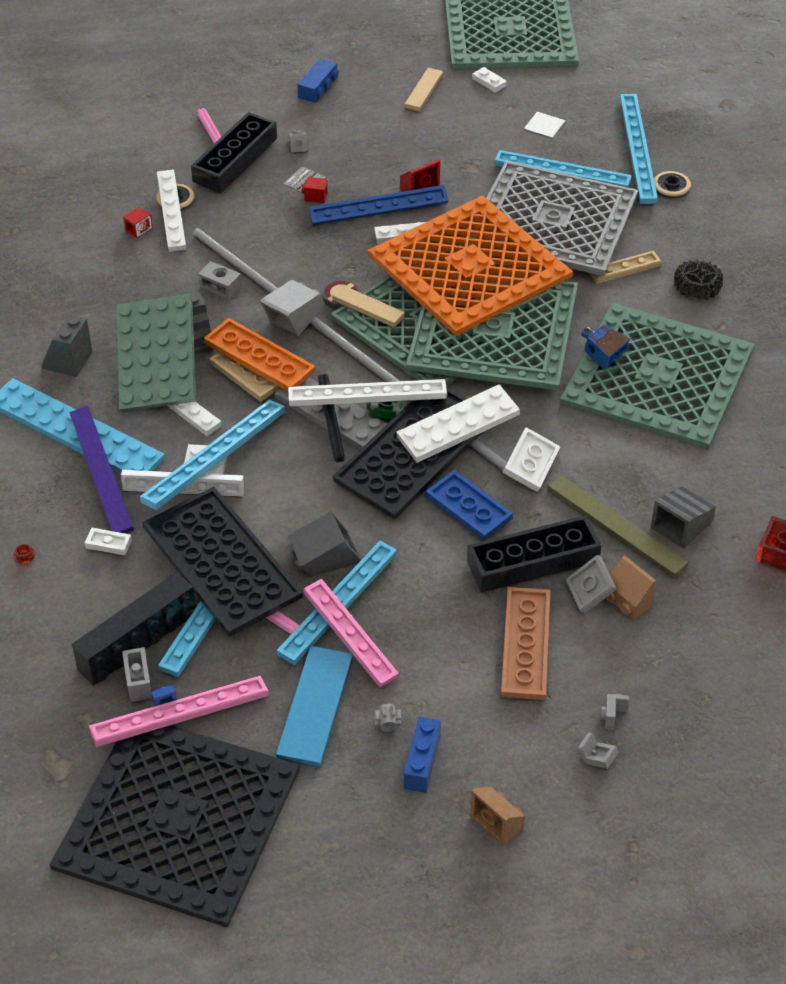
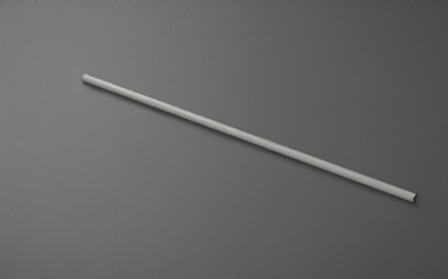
(330, 333)

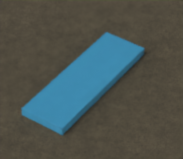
(314, 706)

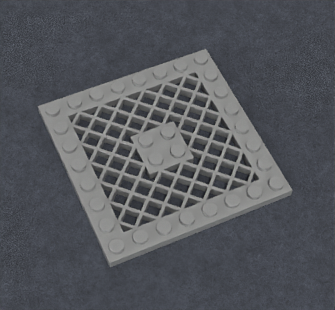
(557, 215)

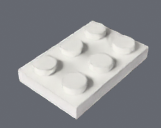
(531, 459)

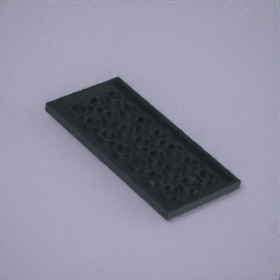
(384, 469)
(222, 561)

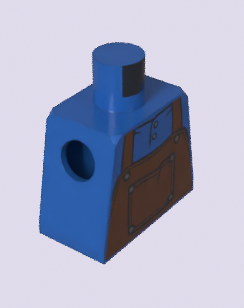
(605, 344)

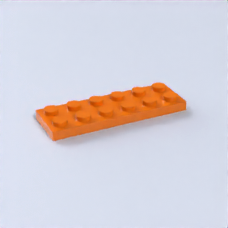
(259, 354)

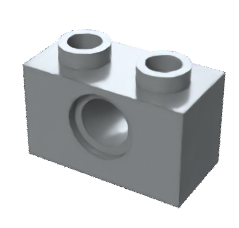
(220, 280)
(137, 674)

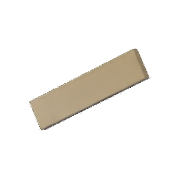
(423, 89)
(629, 266)
(368, 306)

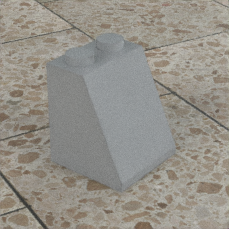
(292, 306)

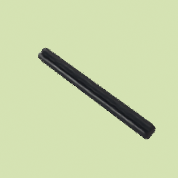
(332, 424)

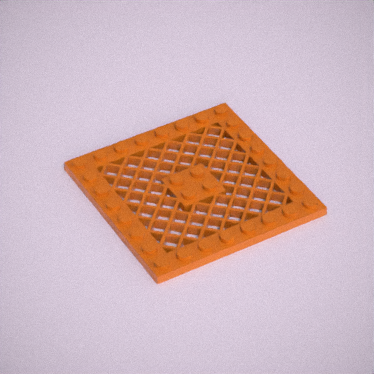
(469, 264)

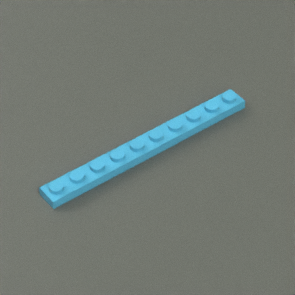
(638, 149)
(212, 455)

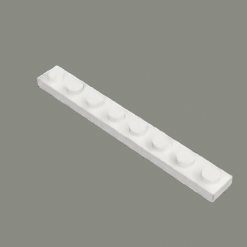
(367, 392)

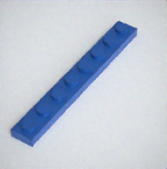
(378, 205)

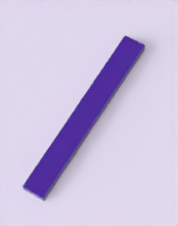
(101, 471)

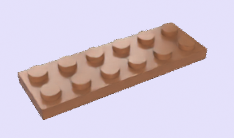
(526, 643)

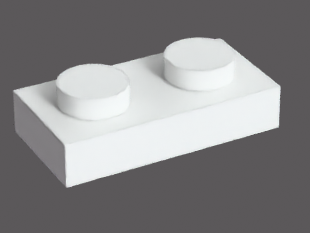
(489, 79)
(108, 541)

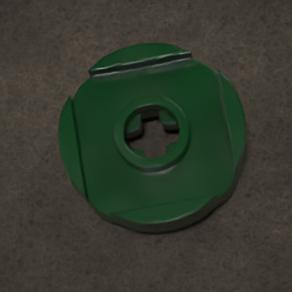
(385, 409)

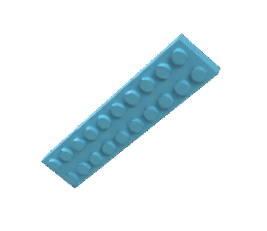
(55, 422)

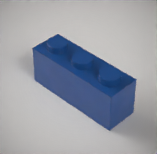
(317, 80)
(422, 754)

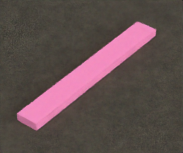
(178, 711)

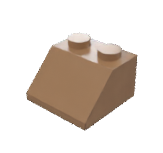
(634, 588)
(496, 814)

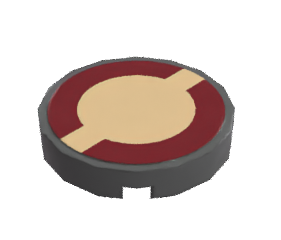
(332, 287)

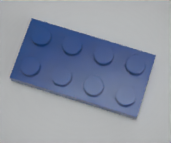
(469, 505)

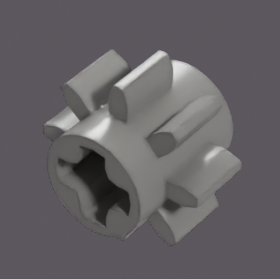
(387, 717)

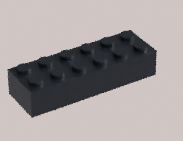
(234, 152)
(532, 553)
(134, 627)

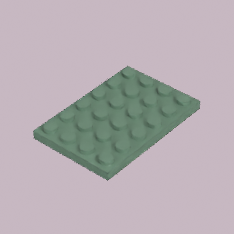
(156, 353)

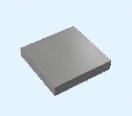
(591, 584)

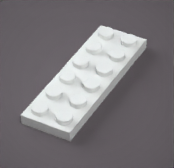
(458, 423)

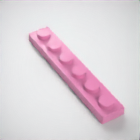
(351, 633)

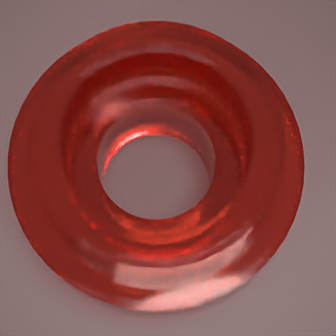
(24, 554)

